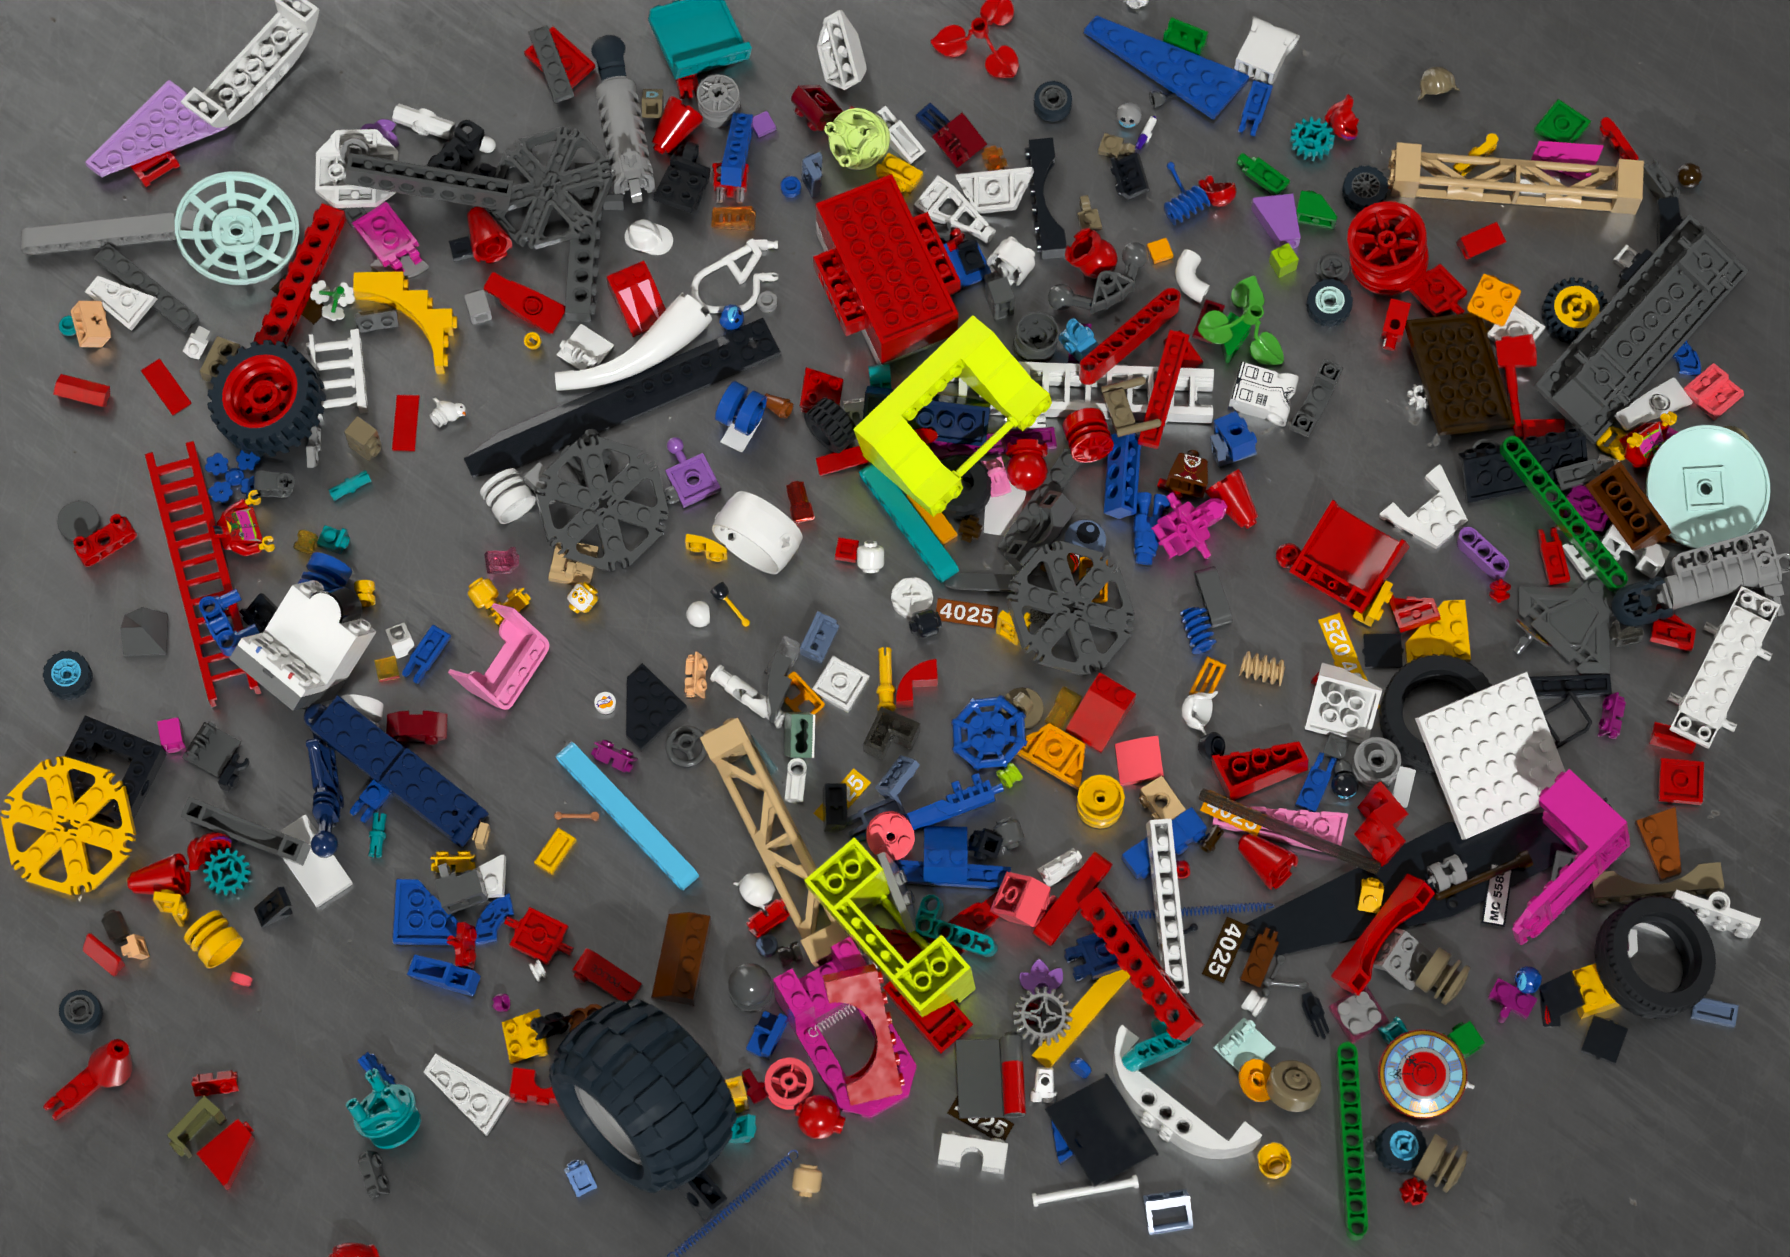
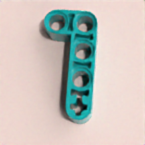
(956, 932)
(1155, 1048)

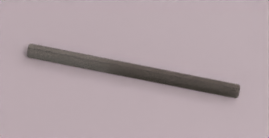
(1289, 831)

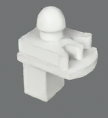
(196, 343)

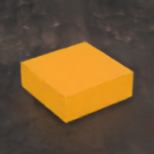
(1160, 250)

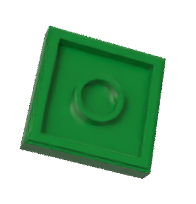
(1562, 124)

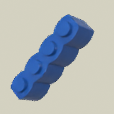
(1186, 829)

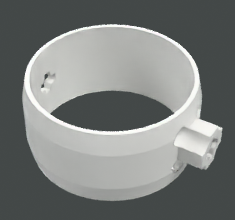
(760, 532)

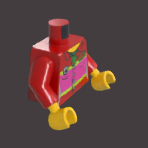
(1646, 439)
(240, 528)

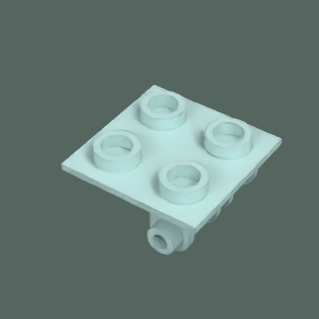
(1244, 1044)

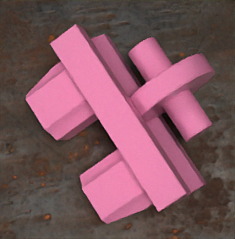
(997, 472)

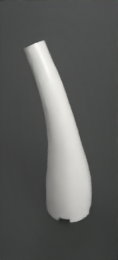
(668, 335)

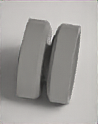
(1377, 751)

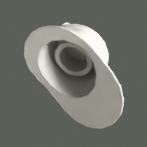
(648, 237)

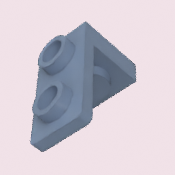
(1219, 451)

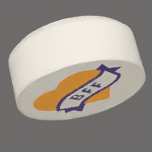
(605, 703)

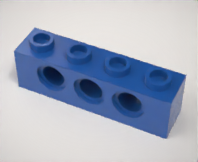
(737, 149)
(1122, 476)

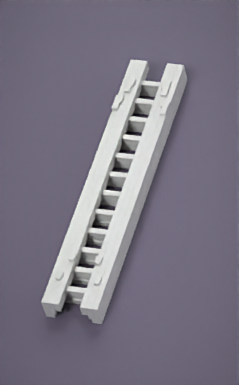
(1068, 375)

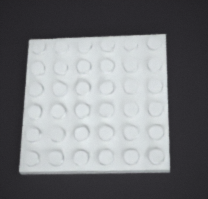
(1491, 754)

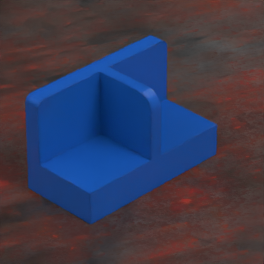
(767, 1034)

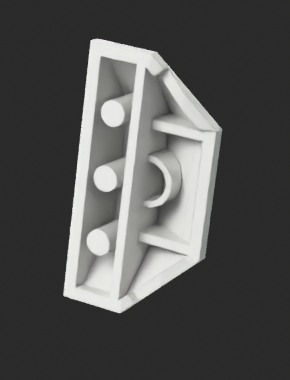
(840, 52)

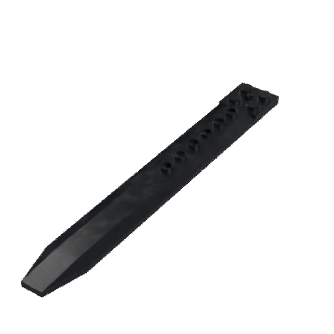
(624, 399)

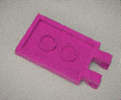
(387, 236)

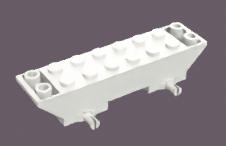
(1724, 668)

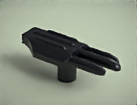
(1314, 1012)

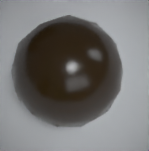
(1689, 175)

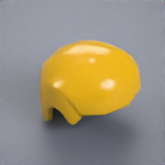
(1274, 1160)

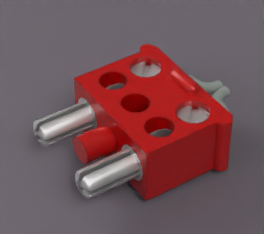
(728, 189)

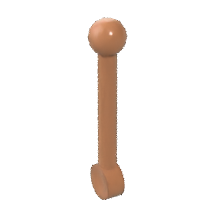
(594, 816)

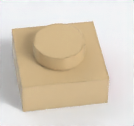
(481, 835)

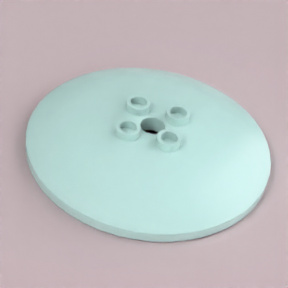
(1730, 469)

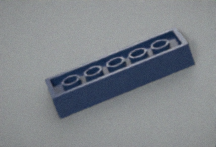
(952, 417)

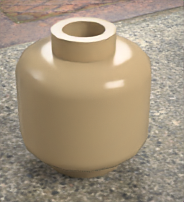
(807, 1180)

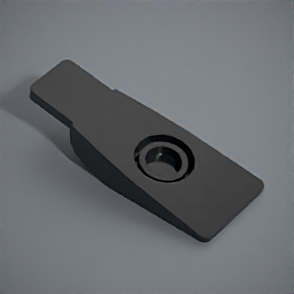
(1669, 217)

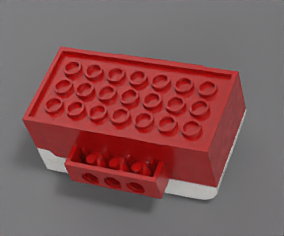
(885, 271)

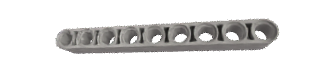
(101, 232)

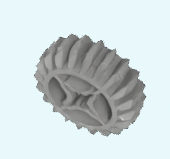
(1032, 1015)

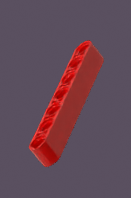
(1129, 336)

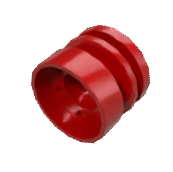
(1088, 435)

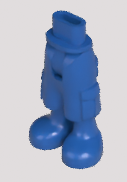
(1145, 539)

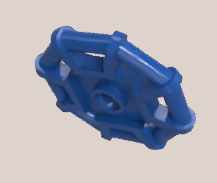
(980, 724)

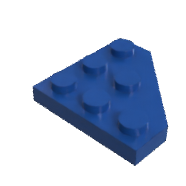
(420, 916)

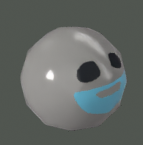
(1129, 115)

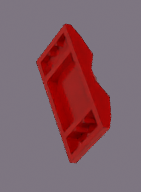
(939, 1027)

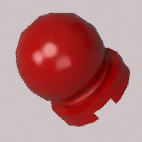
(1091, 253)
(1027, 465)

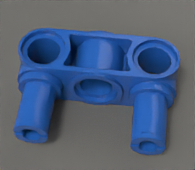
(219, 624)

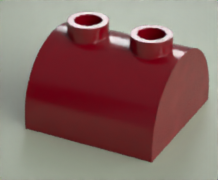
(815, 106)

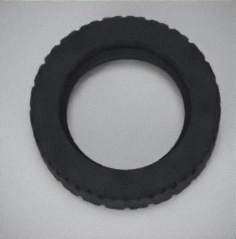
(1420, 671)
(1687, 934)

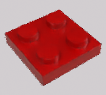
(1681, 781)

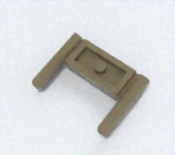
(1120, 409)

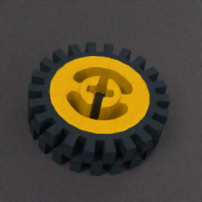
(1582, 297)

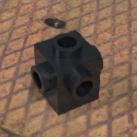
(984, 844)

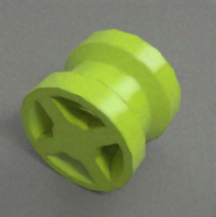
(1009, 775)

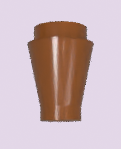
(780, 406)

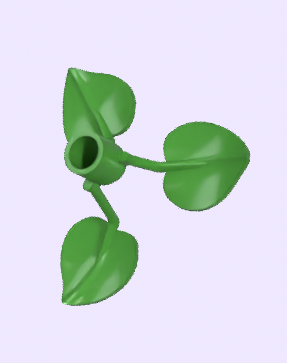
(1250, 297)

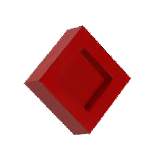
(846, 550)

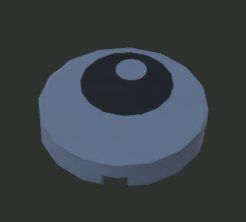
(1087, 535)

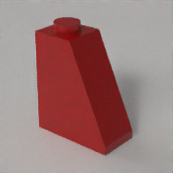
(227, 1152)

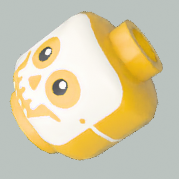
(582, 597)

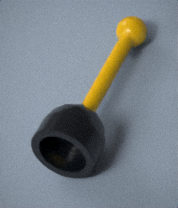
(721, 592)

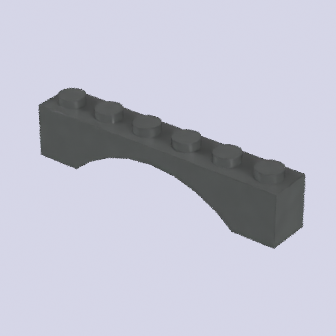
(246, 831)

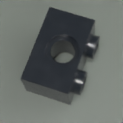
(703, 1195)

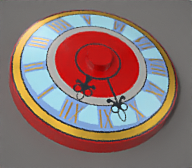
(1422, 1074)

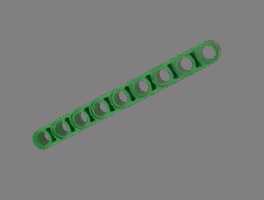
(1564, 524)
(1347, 1150)

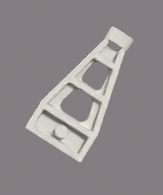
(937, 194)

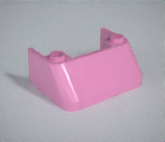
(513, 664)

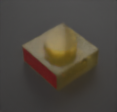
(387, 669)

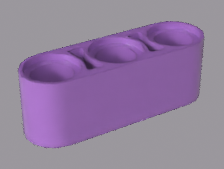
(1487, 562)

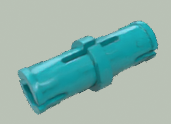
(349, 485)
(377, 835)

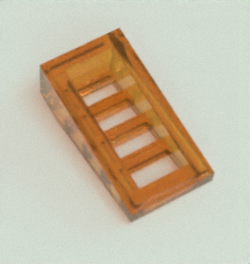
(747, 225)

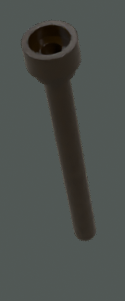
(1523, 860)

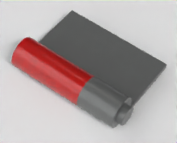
(991, 1077)

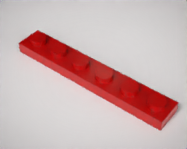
(1164, 387)

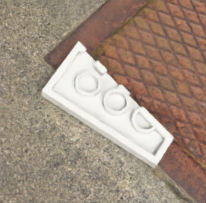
(472, 1096)

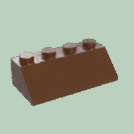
(1628, 508)
(682, 958)

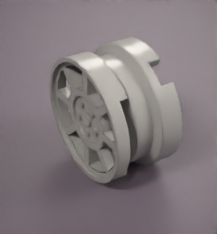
(353, 146)

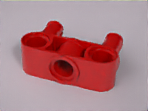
(90, 548)

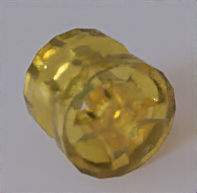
(305, 542)

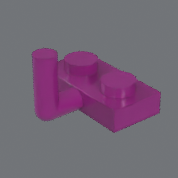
(1511, 1000)

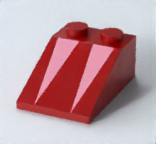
(636, 297)

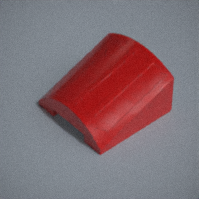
(1348, 558)

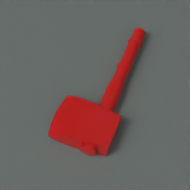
(1513, 354)

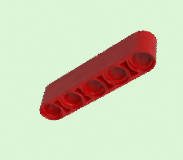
(1067, 904)

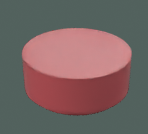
(241, 979)

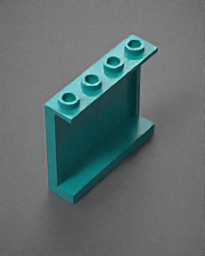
(697, 36)

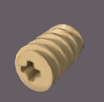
(1263, 668)

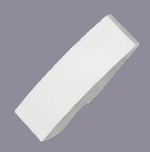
(901, 138)

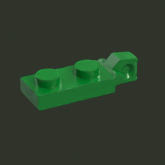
(1263, 174)

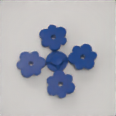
(233, 476)

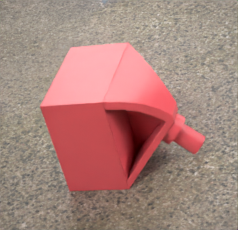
(1022, 899)

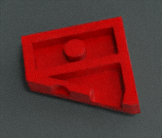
(1413, 612)
(1673, 632)
(901, 942)

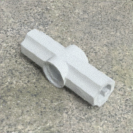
(423, 121)

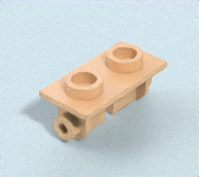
(696, 666)

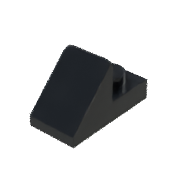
(273, 907)

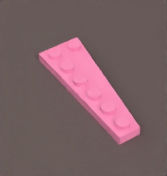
(1324, 825)

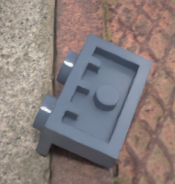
(812, 173)
(897, 777)

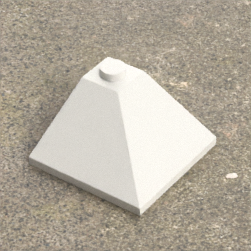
(1343, 704)

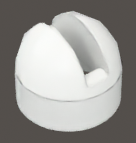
(487, 145)

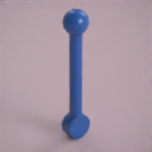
(1170, 166)

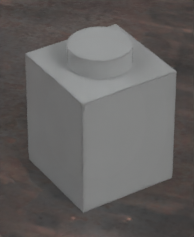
(478, 306)

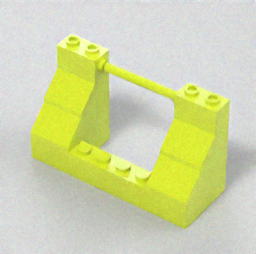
(987, 368)
(855, 879)

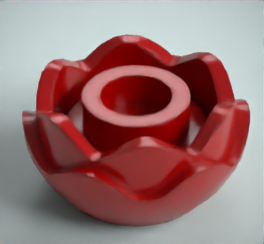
(1281, 554)

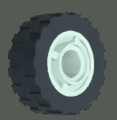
(1333, 291)

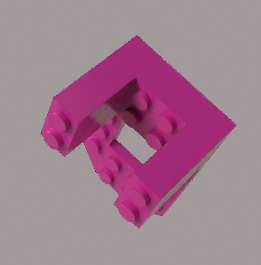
(1591, 831)
(807, 1005)

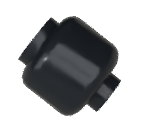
(925, 623)

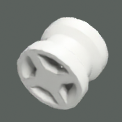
(1254, 1003)

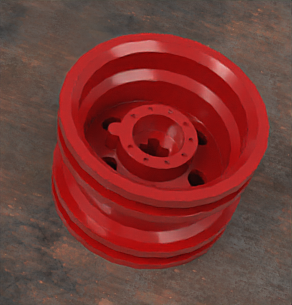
(1388, 248)

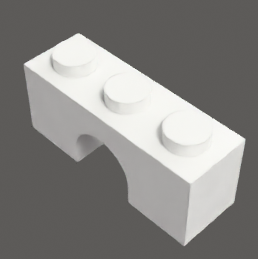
(1649, 559)
(955, 1146)

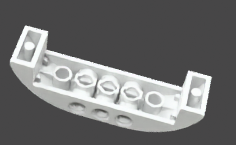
(257, 66)
(1199, 1137)

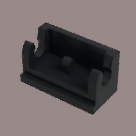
(834, 806)

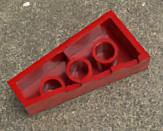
(1259, 768)

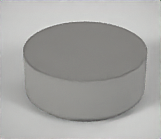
(767, 301)

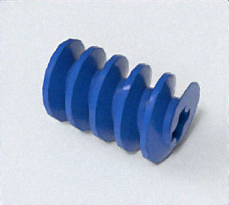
(1185, 203)
(1197, 629)

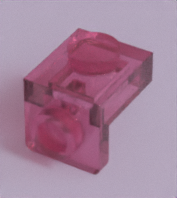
(501, 561)

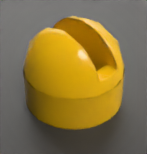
(530, 345)

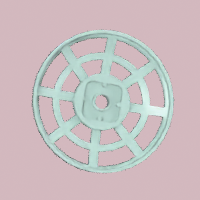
(236, 218)

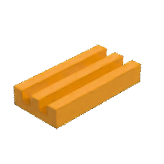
(1215, 663)

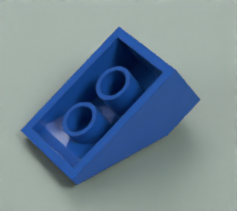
(945, 854)

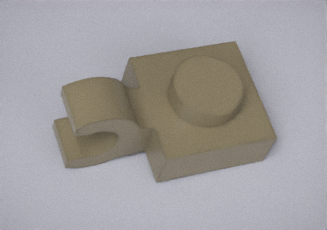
(1113, 146)
(1088, 217)

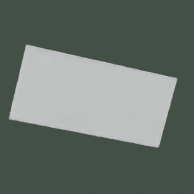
(1003, 510)

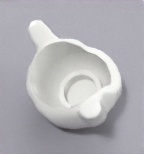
(1201, 704)
(756, 889)

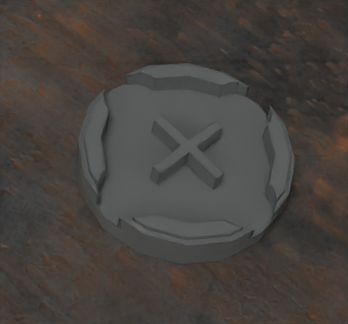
(78, 519)

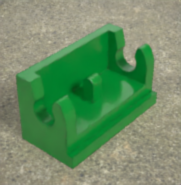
(1185, 36)

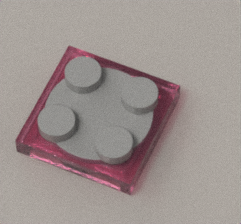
(1358, 1015)

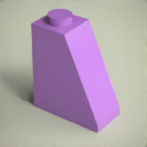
(1278, 218)

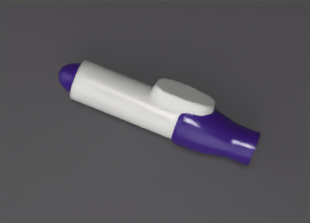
(1146, 133)

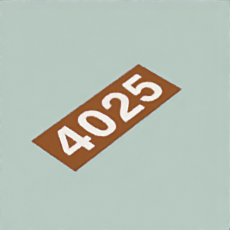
(967, 613)

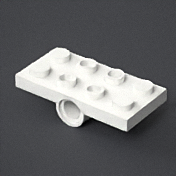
(1717, 913)

